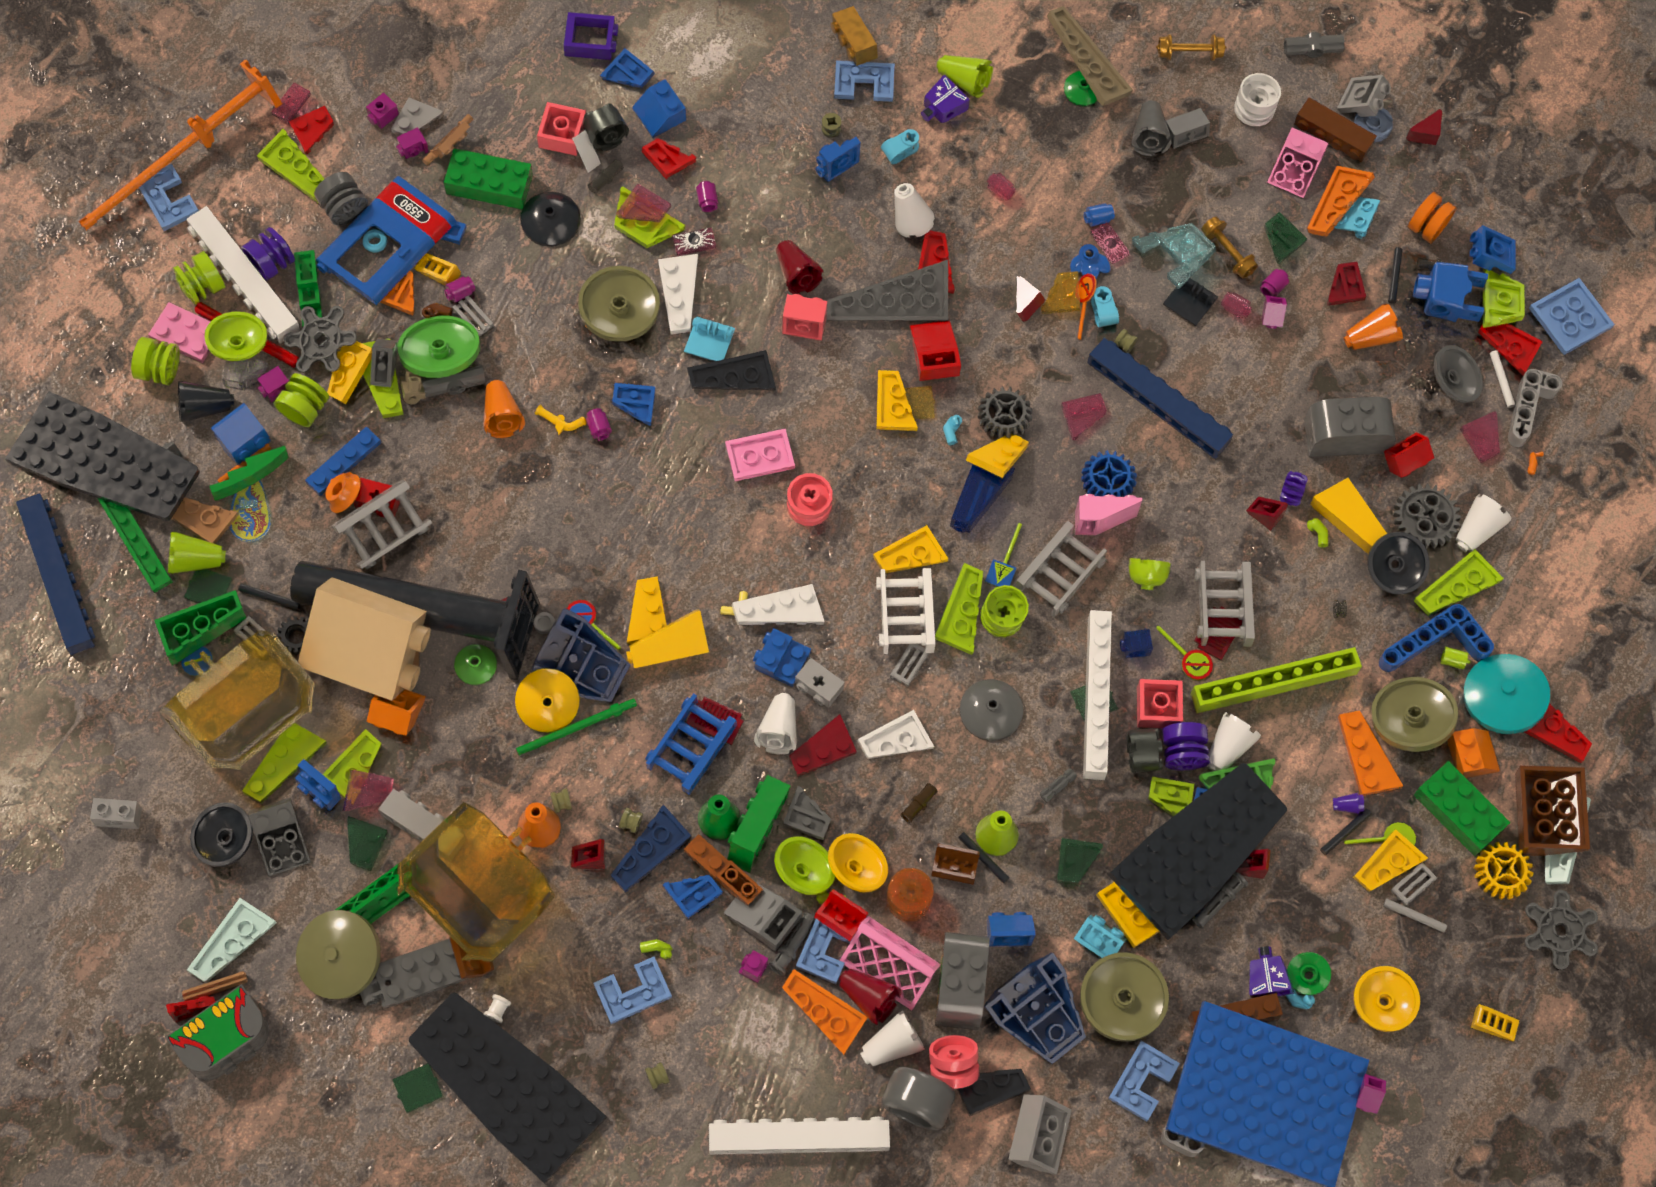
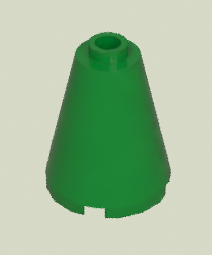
(718, 817)

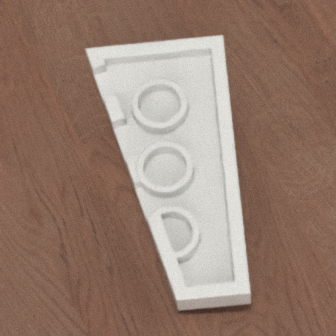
(678, 285)
(787, 606)

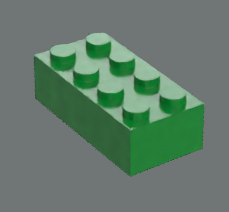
(488, 178)
(1461, 808)

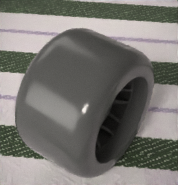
(918, 1098)

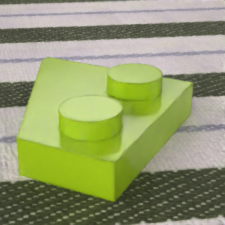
(1170, 794)

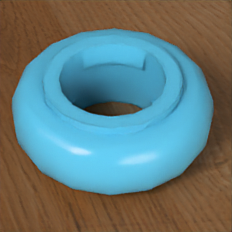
(374, 234)

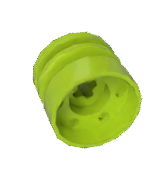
(198, 278)
(155, 361)
(301, 400)
(1007, 600)

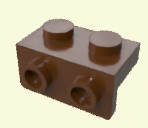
(955, 863)

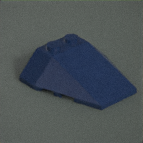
(584, 656)
(1039, 1009)

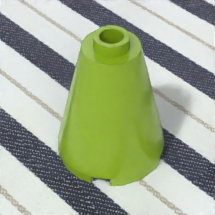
(967, 73)
(193, 554)
(997, 833)

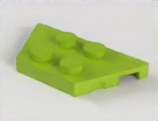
(646, 232)
(1502, 300)

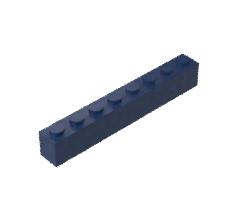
(1160, 398)
(55, 574)

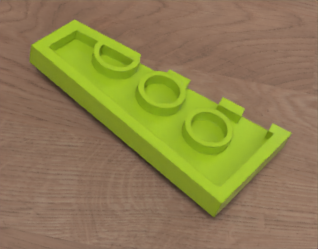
(961, 612)
(282, 761)

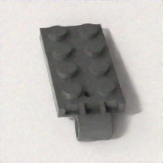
(413, 975)

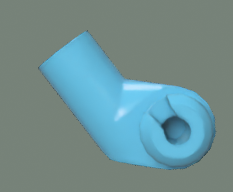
(1300, 1001)

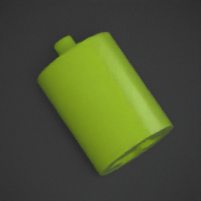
(1454, 658)

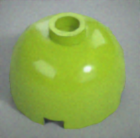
(1148, 572)

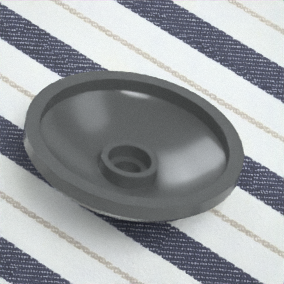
(1458, 374)
(989, 722)

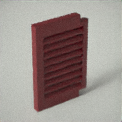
(1218, 645)
(720, 712)

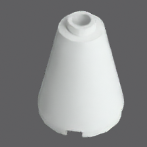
(911, 212)
(1481, 523)
(778, 726)
(1230, 742)
(892, 1042)

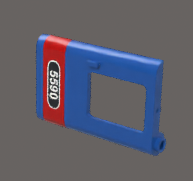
(405, 217)

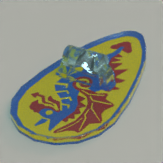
(253, 511)

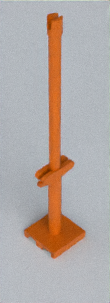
(201, 132)

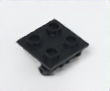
(1190, 301)

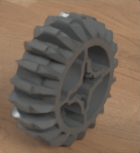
(997, 401)

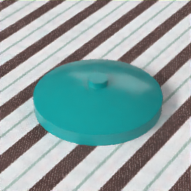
(1506, 693)

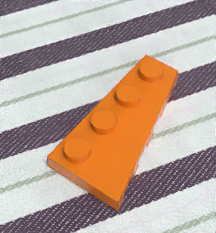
(1339, 196)
(1368, 760)
(832, 1015)

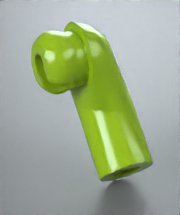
(1321, 530)
(657, 945)

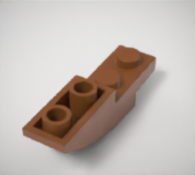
(722, 870)

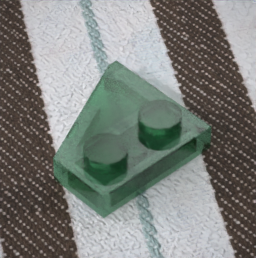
(1283, 237)
(364, 842)
(1076, 859)

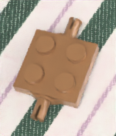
(445, 146)

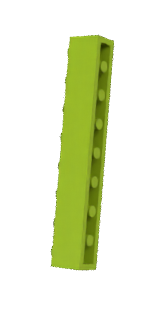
(1275, 680)

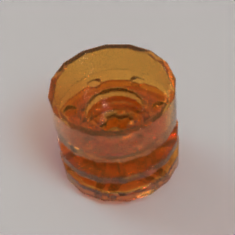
(909, 906)

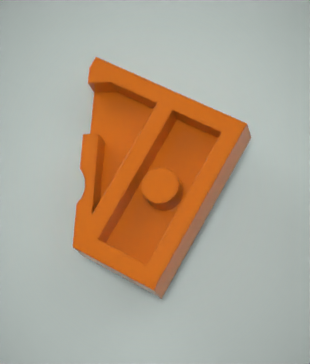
(402, 295)

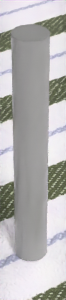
(1415, 915)

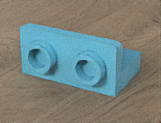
(1100, 937)

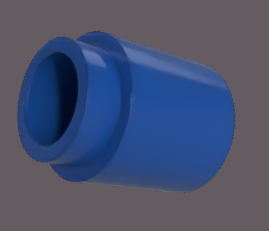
(1099, 214)

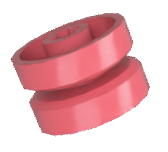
(809, 499)
(954, 1060)

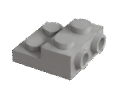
(1365, 95)

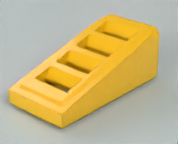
(450, 273)
(1484, 1027)

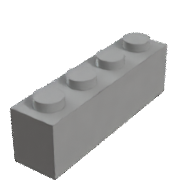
(408, 815)

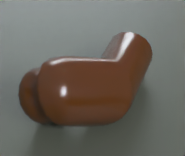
(436, 309)

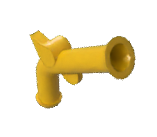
(559, 421)

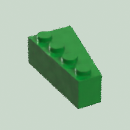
(198, 625)
(757, 822)

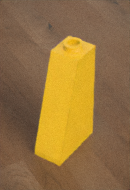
(1349, 513)
(674, 641)

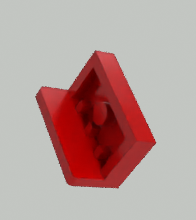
(841, 915)

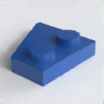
(635, 400)
(693, 894)

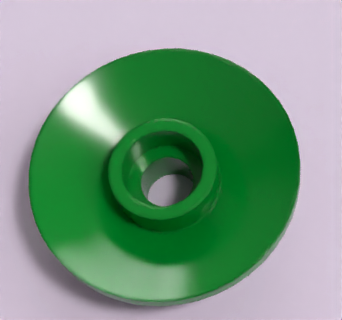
(1076, 92)
(1313, 964)

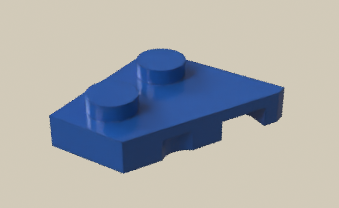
(628, 70)

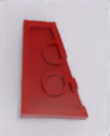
(935, 251)

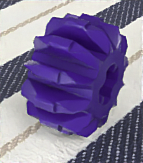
(1293, 488)

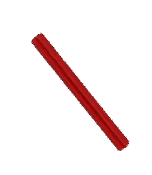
(270, 347)

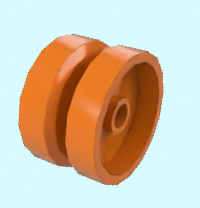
(1432, 217)

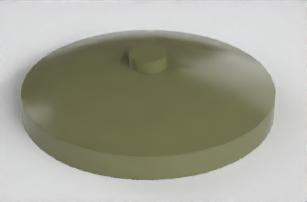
(619, 303)
(1414, 714)
(338, 954)
(1124, 997)

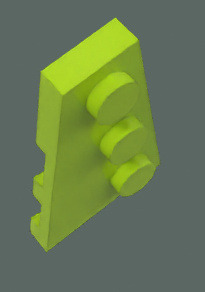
(357, 757)

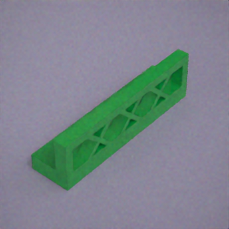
(380, 898)

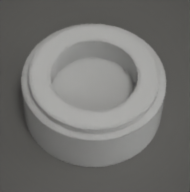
(543, 622)

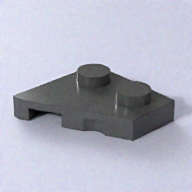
(806, 816)

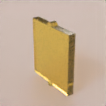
(921, 402)

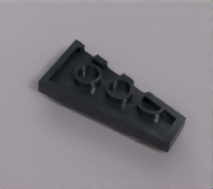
(735, 373)

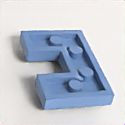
(870, 72)
(167, 213)
(813, 954)
(650, 993)
(1144, 1061)

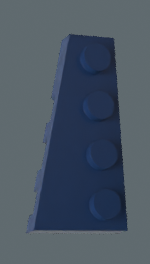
(655, 845)

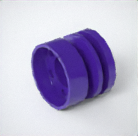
(270, 252)
(1186, 746)

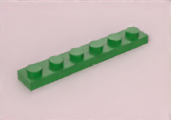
(137, 545)

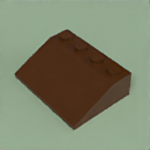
(1551, 810)

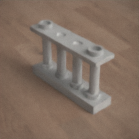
(381, 504)
(1053, 550)
(1243, 594)

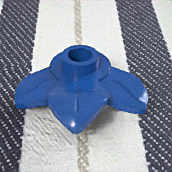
(1090, 265)

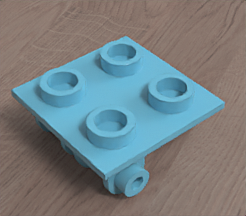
(1359, 216)
(709, 339)

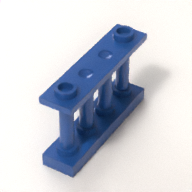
(700, 762)

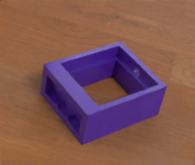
(590, 50)

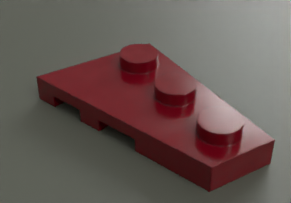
(823, 748)

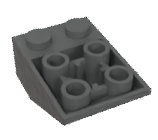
(279, 836)
(766, 918)

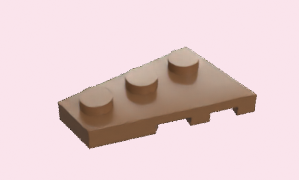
(204, 520)

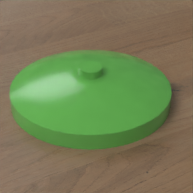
(438, 346)

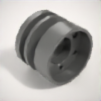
(340, 198)

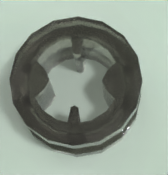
(1339, 608)

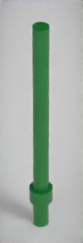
(614, 710)

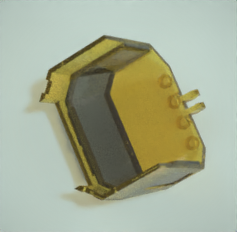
(240, 701)
(475, 883)

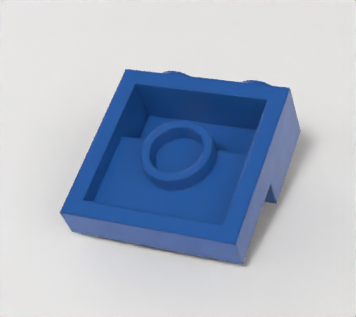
(836, 159)
(1493, 250)
(781, 657)
(317, 785)

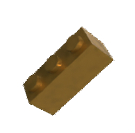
(854, 36)

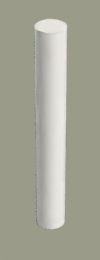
(1502, 379)

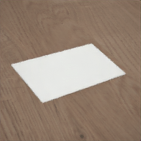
(586, 151)

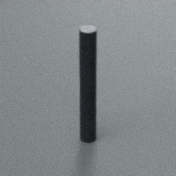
(1395, 275)
(268, 596)
(1338, 838)
(1000, 874)

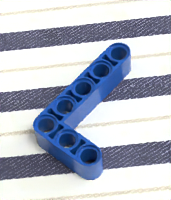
(1433, 635)

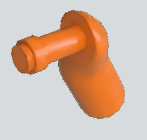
(1533, 462)

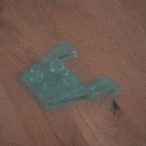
(1184, 244)

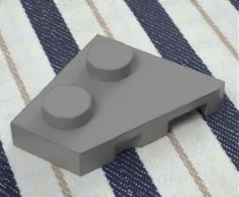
(415, 115)

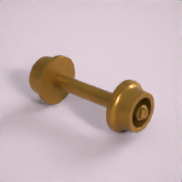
(1216, 47)
(1244, 266)

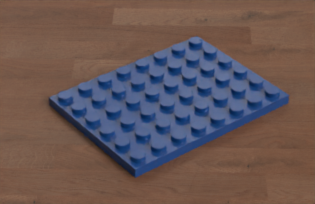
(1267, 1095)

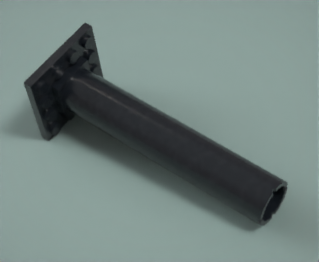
(448, 611)

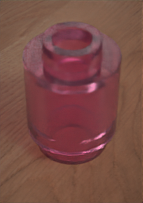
(1001, 186)
(1236, 305)

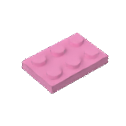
(184, 329)
(760, 455)

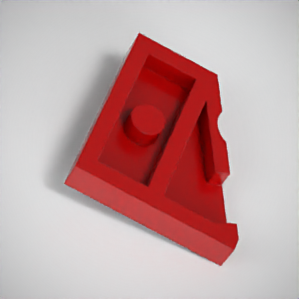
(667, 157)

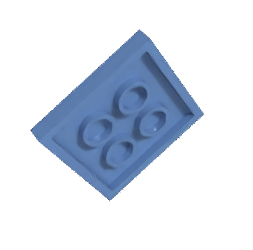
(1571, 316)

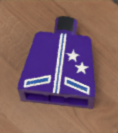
(944, 101)
(1269, 975)

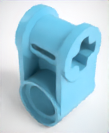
(900, 146)
(1104, 307)

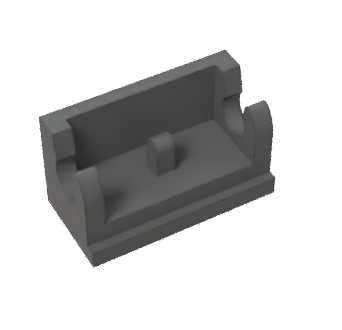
(1188, 127)

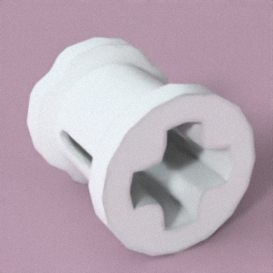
(497, 1008)

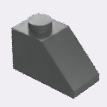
(383, 362)

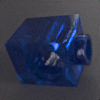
(1136, 643)

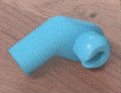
(950, 428)

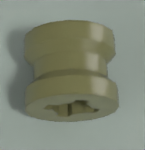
(834, 129)
(1126, 341)
(561, 800)
(631, 820)
(657, 1075)

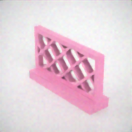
(898, 947)

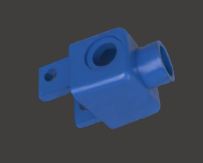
(1446, 290)

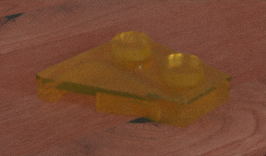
(1064, 294)

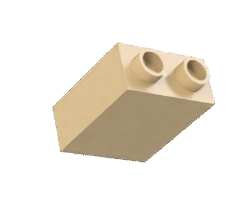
(363, 639)

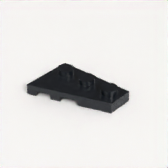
(993, 1089)

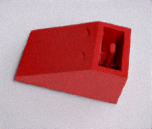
(935, 350)

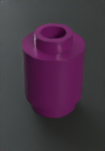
(707, 196)
(1274, 283)
(459, 289)
(598, 424)

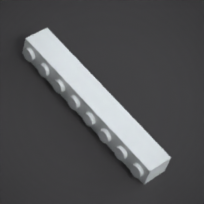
(242, 274)
(1097, 695)
(799, 1137)

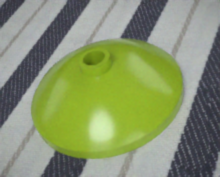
(235, 336)
(804, 865)

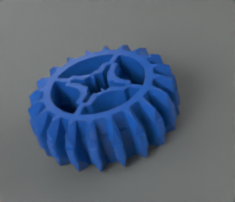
(1124, 474)

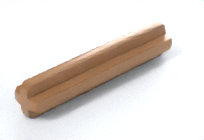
(215, 986)

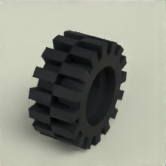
(287, 629)

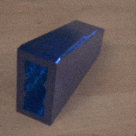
(977, 497)

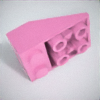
(1298, 162)
(1100, 514)

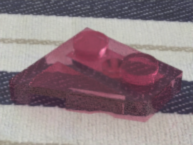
(1082, 413)

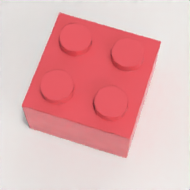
(559, 128)
(804, 317)
(1159, 703)

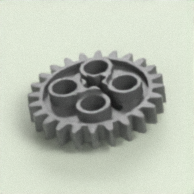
(1427, 515)

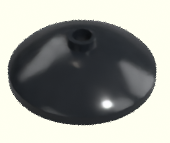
(551, 228)
(1411, 562)
(213, 827)

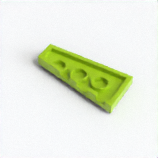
(290, 163)
(386, 398)
(1460, 582)

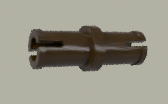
(919, 803)

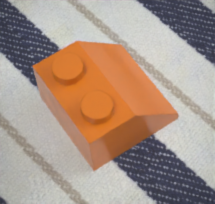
(397, 714)
(1473, 752)

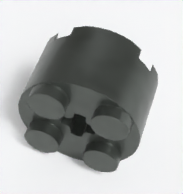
(605, 127)
(1144, 750)

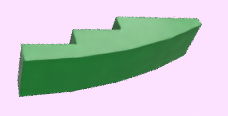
(308, 281)
(256, 469)

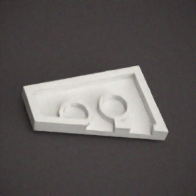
(896, 737)

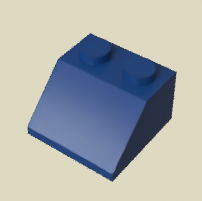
(659, 109)
(240, 434)
(1010, 929)

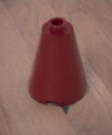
(798, 268)
(870, 994)

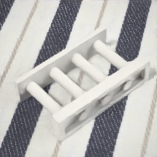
(923, 601)

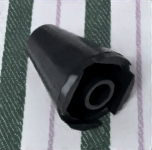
(202, 400)

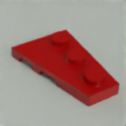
(1513, 344)
(1560, 735)

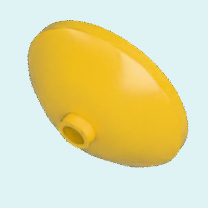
(547, 684)
(857, 862)
(1396, 989)

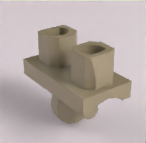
(412, 388)

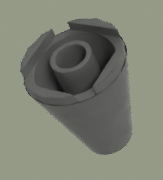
(1151, 130)

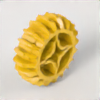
(1510, 876)

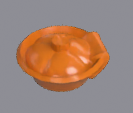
(342, 491)

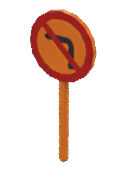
(1087, 288)

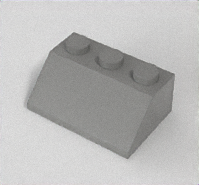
(1040, 1133)

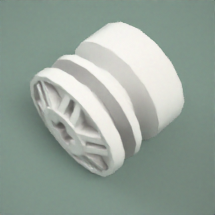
(1257, 99)

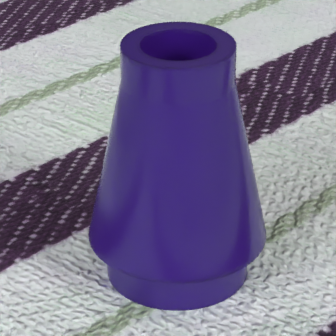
(1349, 803)

